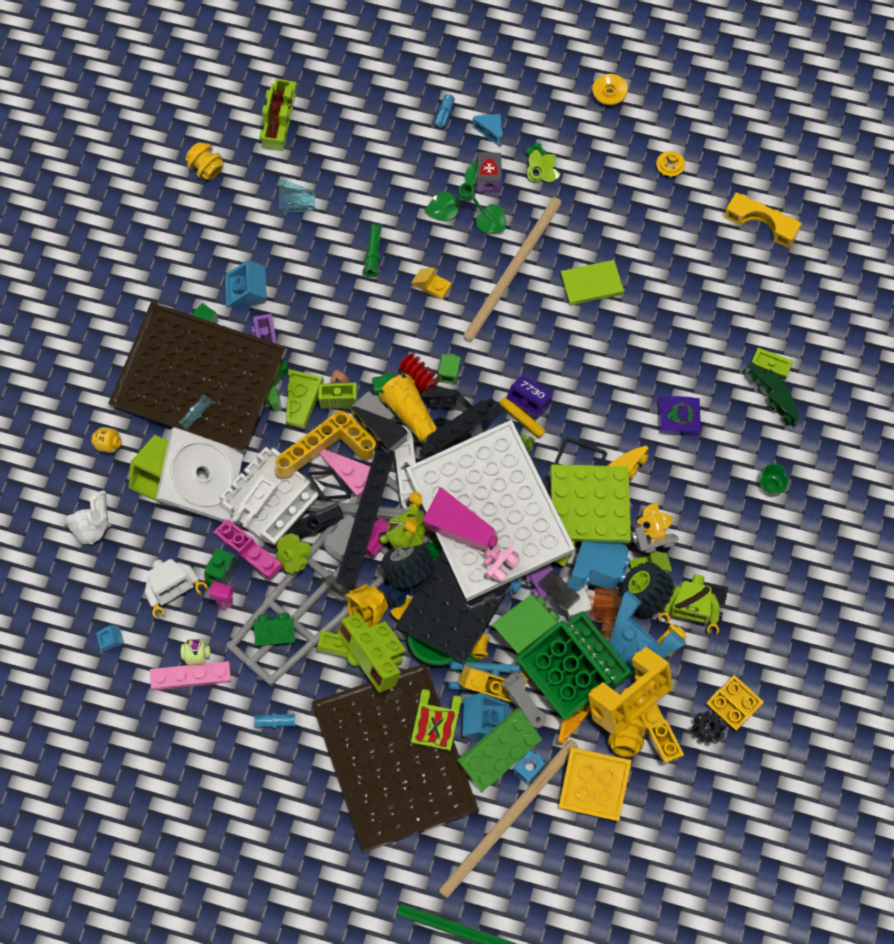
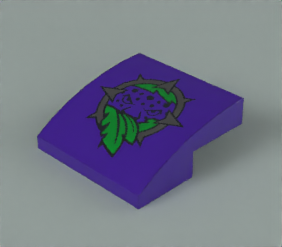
(679, 415)

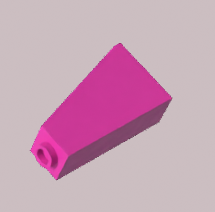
(456, 521)

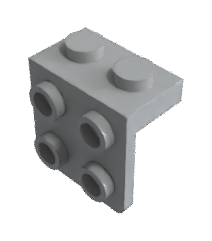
(639, 538)

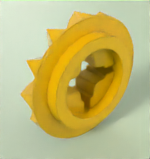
(674, 158)

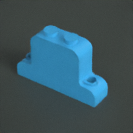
(599, 564)

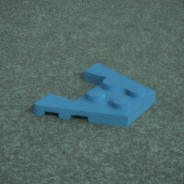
(631, 638)

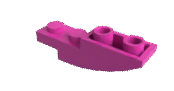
(247, 549)

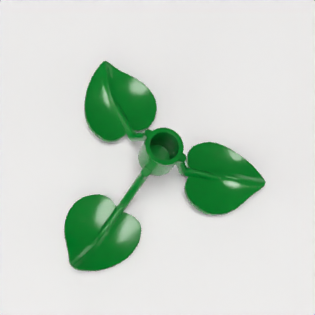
(444, 206)

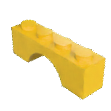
(743, 209)

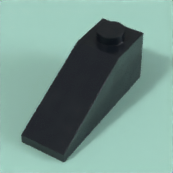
(383, 430)

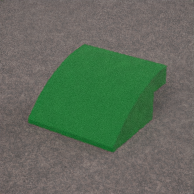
(573, 662)

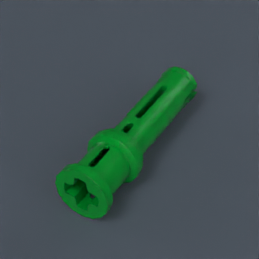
(372, 257)

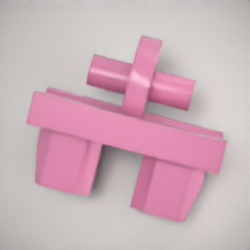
(495, 571)

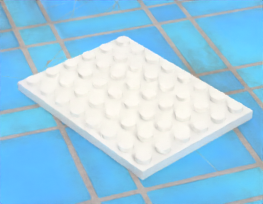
(504, 489)

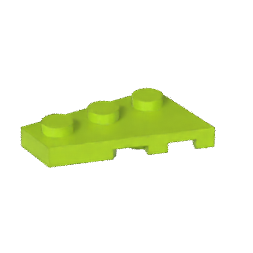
(301, 397)

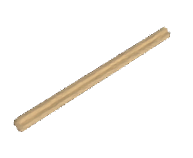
(512, 269)
(506, 821)

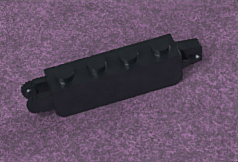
(461, 428)

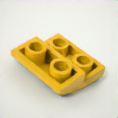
(735, 702)

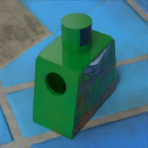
(221, 567)

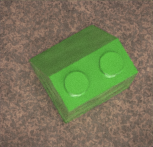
(526, 623)

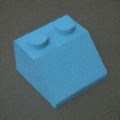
(245, 285)
(482, 715)

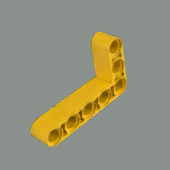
(322, 441)

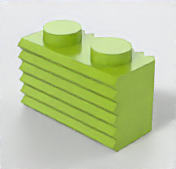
(337, 395)

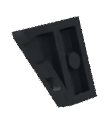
(446, 399)

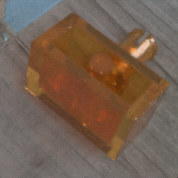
(606, 608)

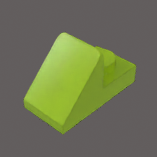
(659, 558)

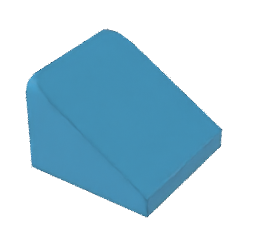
(109, 637)

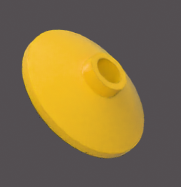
(610, 83)

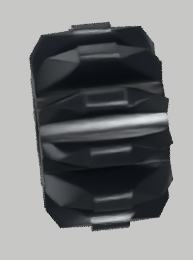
(707, 734)

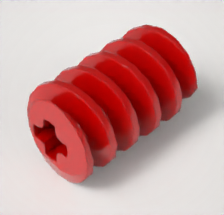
(422, 379)

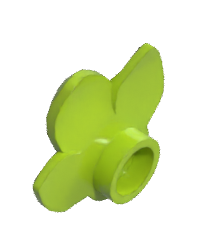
(544, 167)

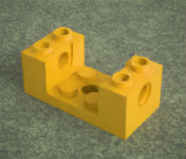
(616, 710)

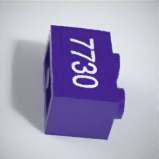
(530, 396)

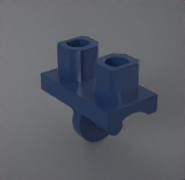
(398, 595)

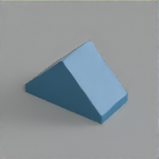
(489, 127)

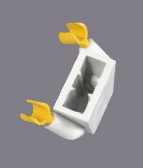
(169, 581)

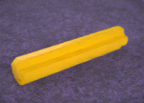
(522, 417)

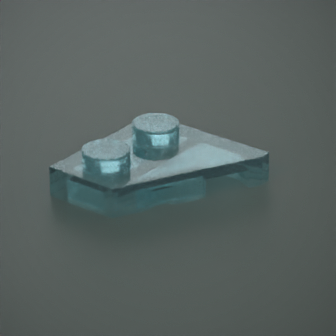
(295, 197)

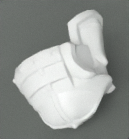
(91, 523)

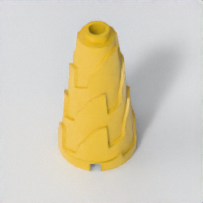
(404, 400)

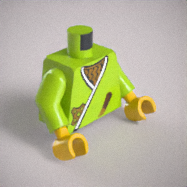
(407, 528)

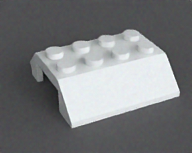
(285, 505)

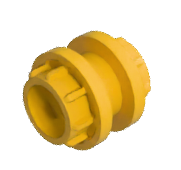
(201, 157)
(629, 740)

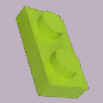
(766, 360)

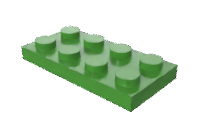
(499, 750)

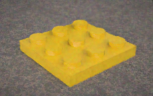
(595, 783)

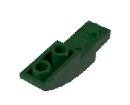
(778, 395)

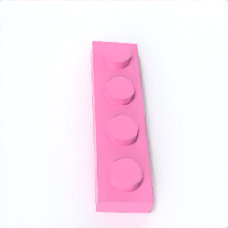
(190, 675)

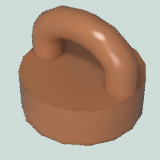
(339, 377)

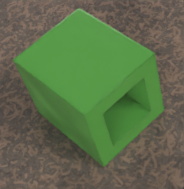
(449, 369)

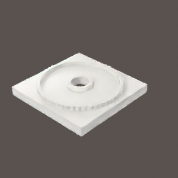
(179, 480)

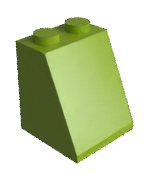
(147, 468)

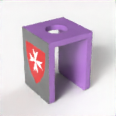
(489, 171)

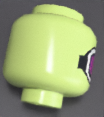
(195, 651)

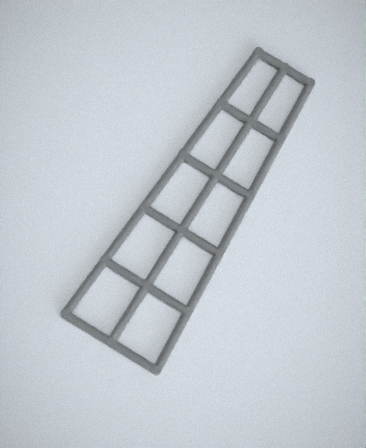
(269, 602)

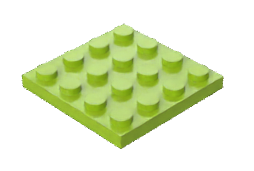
(592, 502)

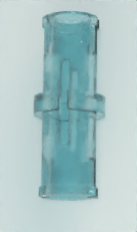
(195, 412)

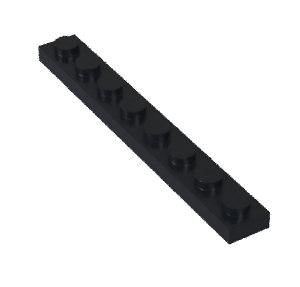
(365, 519)

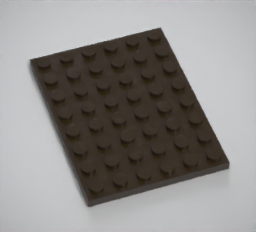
(187, 356)
(384, 778)

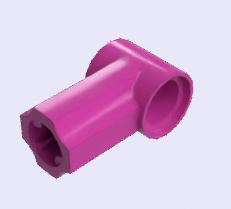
(375, 543)
(222, 594)

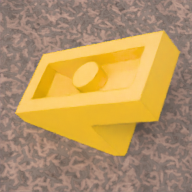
(431, 283)

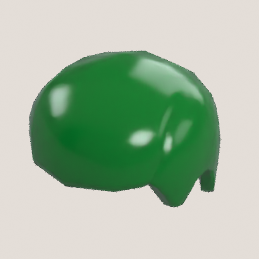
(773, 479)

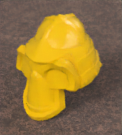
(367, 602)

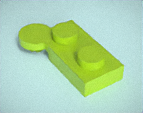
(333, 644)

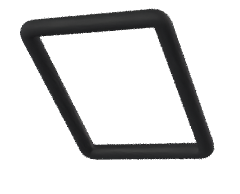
(581, 444)
(308, 474)

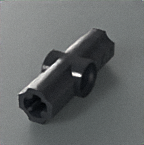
(324, 517)

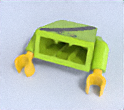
(694, 603)

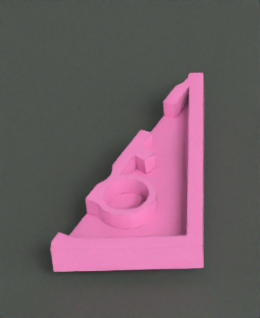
(349, 471)

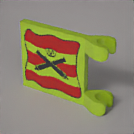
(435, 724)

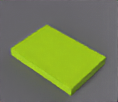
(592, 282)

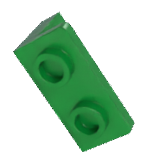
(274, 629)

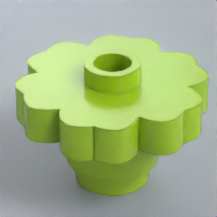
(293, 553)

